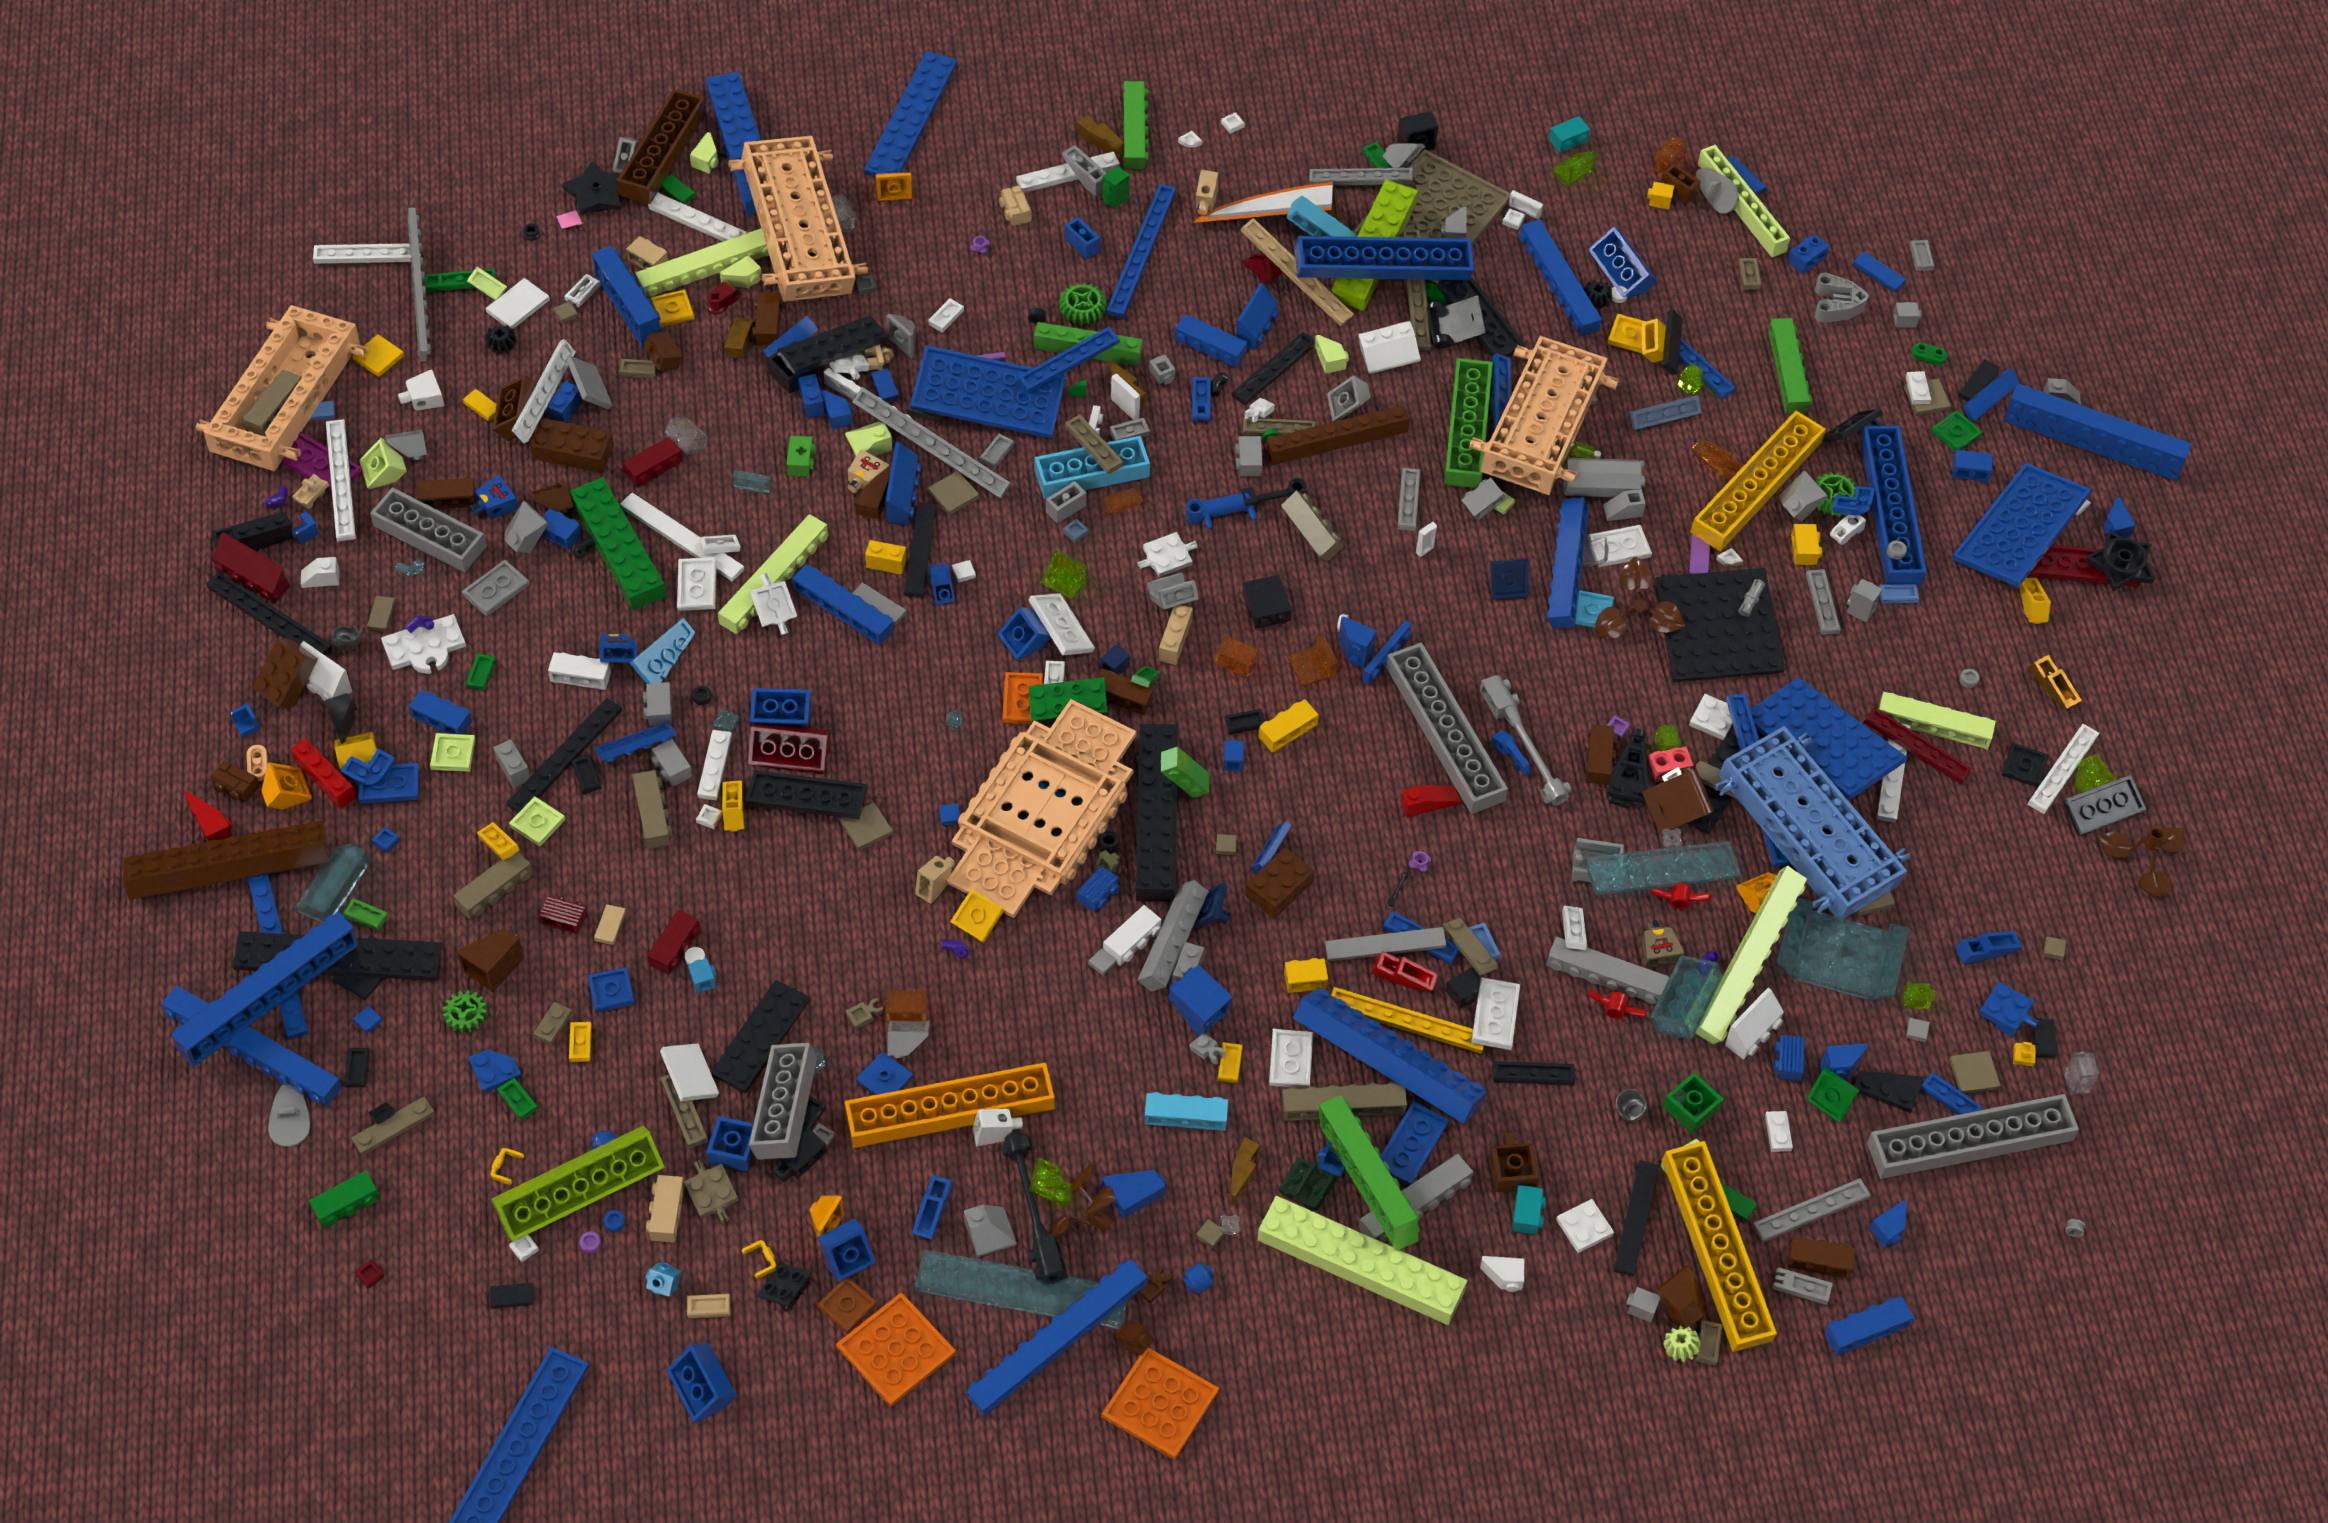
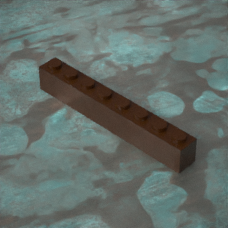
(1337, 435)

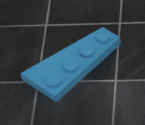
(661, 655)

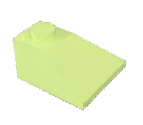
(870, 438)
(382, 465)

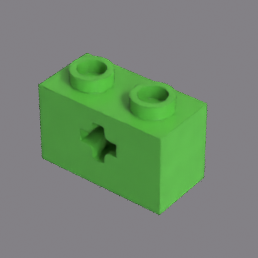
(800, 456)

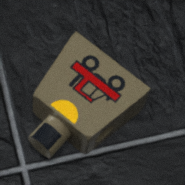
(1660, 946)

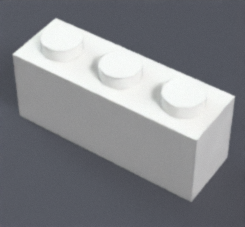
(579, 671)
(1132, 935)

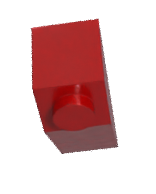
(1427, 799)
(209, 819)

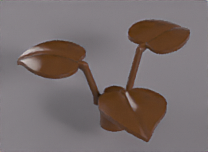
(1664, 618)
(2170, 841)
(1095, 1213)

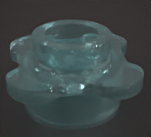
(953, 719)

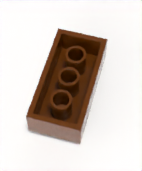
(572, 445)

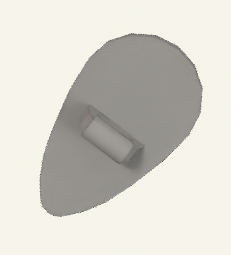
(1718, 190)
(288, 1118)

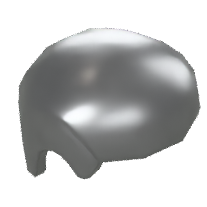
(346, 637)
(1631, 1105)

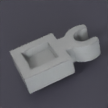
(1206, 1046)

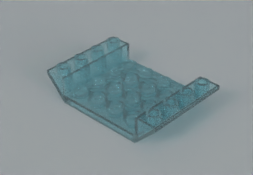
(1842, 953)

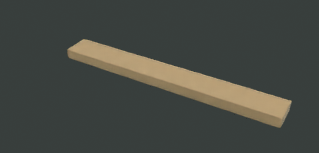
(1287, 264)

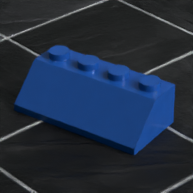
(1622, 263)
(902, 485)

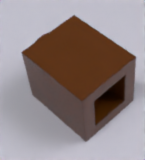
(1134, 1337)

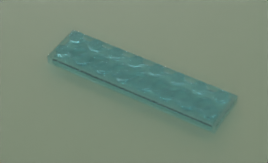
(1662, 868)

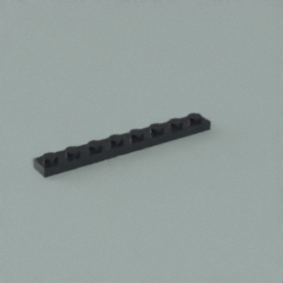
(265, 612)
(562, 757)

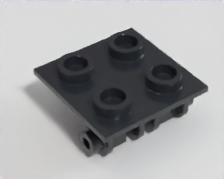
(785, 1285)

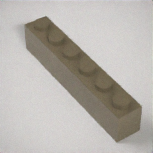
(1364, 1100)

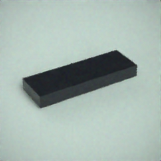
(1979, 380)

